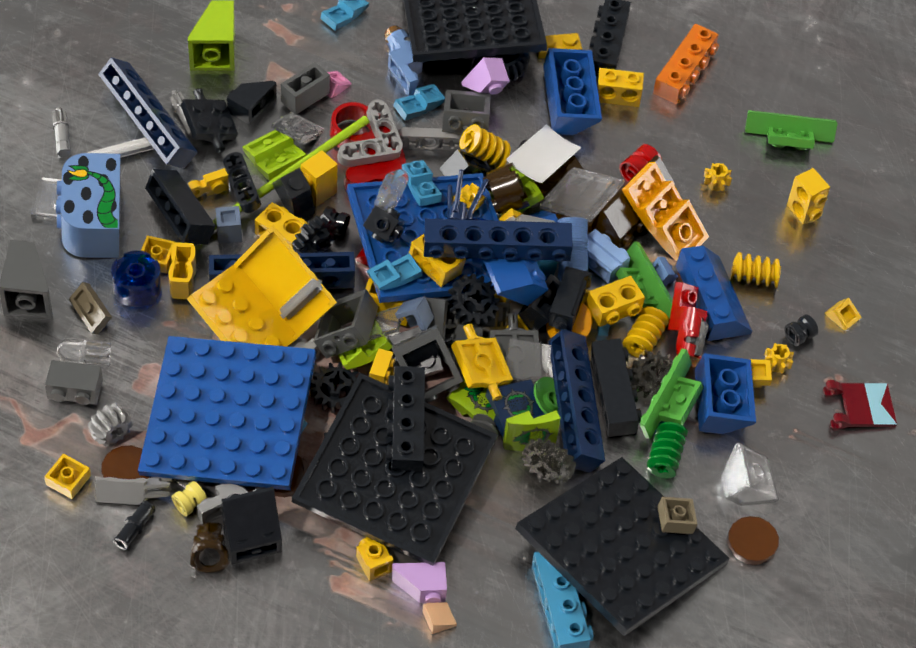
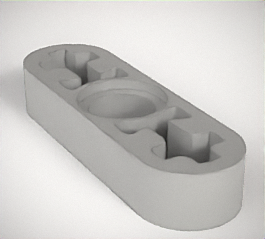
(409, 136)

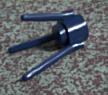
(459, 209)

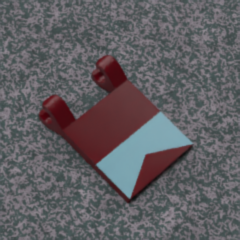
(864, 405)

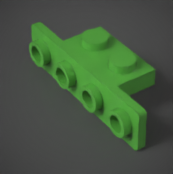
(790, 129)
(647, 279)
(673, 398)

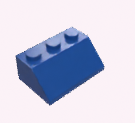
(517, 279)
(727, 394)

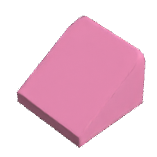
(338, 83)

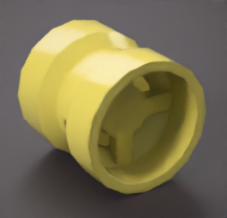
(188, 498)

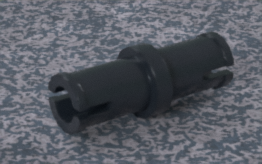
(134, 525)

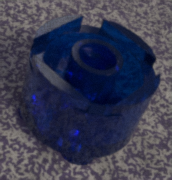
(136, 279)

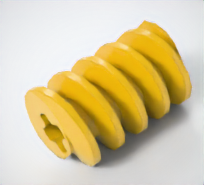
(485, 145)
(756, 269)
(645, 331)

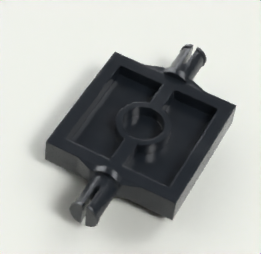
(209, 120)
(425, 356)

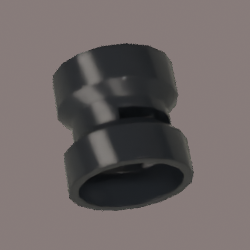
(342, 219)
(798, 331)

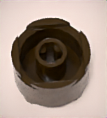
(506, 188)

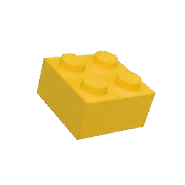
(159, 250)
(382, 366)
(67, 476)

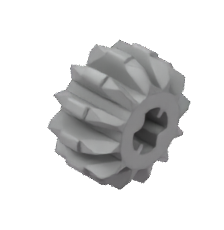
(110, 424)

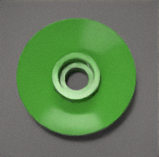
(545, 395)

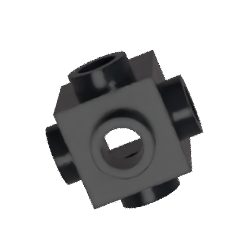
(385, 224)

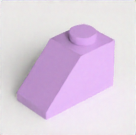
(487, 76)
(421, 580)

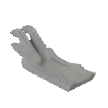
(130, 490)

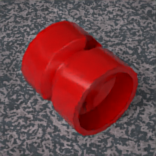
(637, 161)

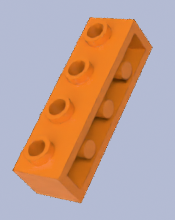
(686, 64)

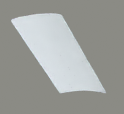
(542, 154)

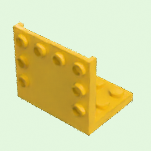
(248, 296)

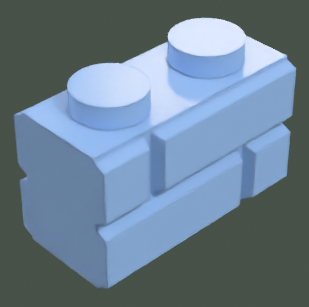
(605, 257)

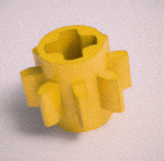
(717, 177)
(779, 357)

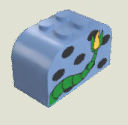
(90, 205)

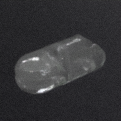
(392, 189)
(85, 351)

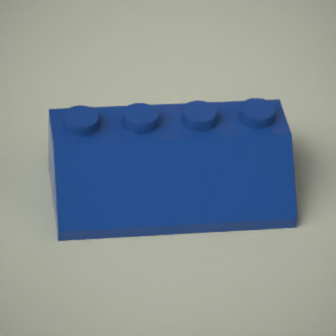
(571, 90)
(715, 295)

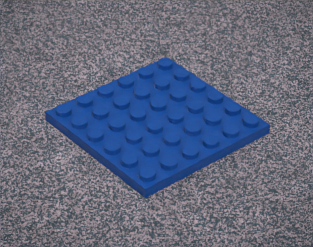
(362, 202)
(228, 413)

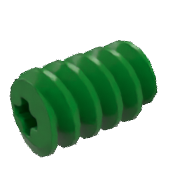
(667, 449)

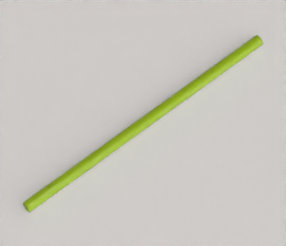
(327, 146)

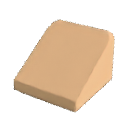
(438, 616)

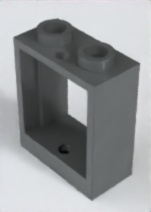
(456, 115)
(361, 313)
(419, 340)

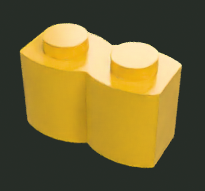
(182, 270)

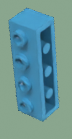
(561, 606)

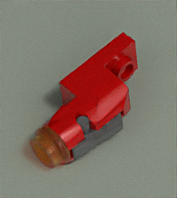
(688, 321)

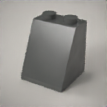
(23, 283)

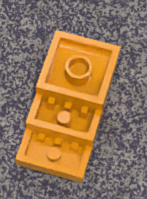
(664, 212)

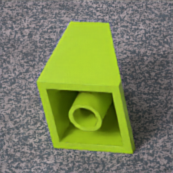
(213, 38)

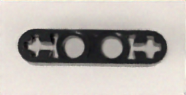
(241, 182)

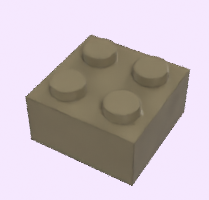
(677, 515)

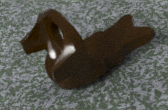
(209, 537)

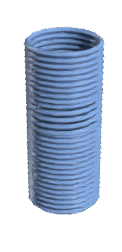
(579, 258)

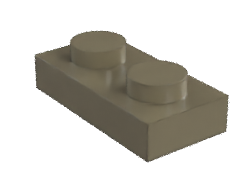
(90, 308)

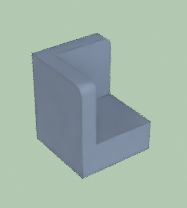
(228, 224)
(416, 312)

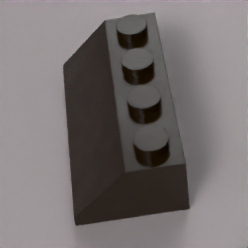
(619, 219)

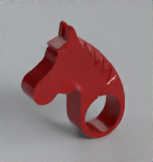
(368, 172)

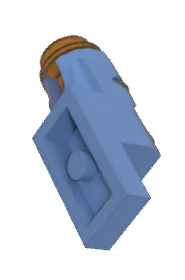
(400, 59)

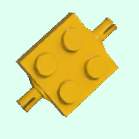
(481, 362)

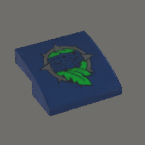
(516, 400)

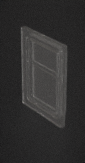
(582, 193)

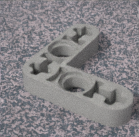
(379, 144)

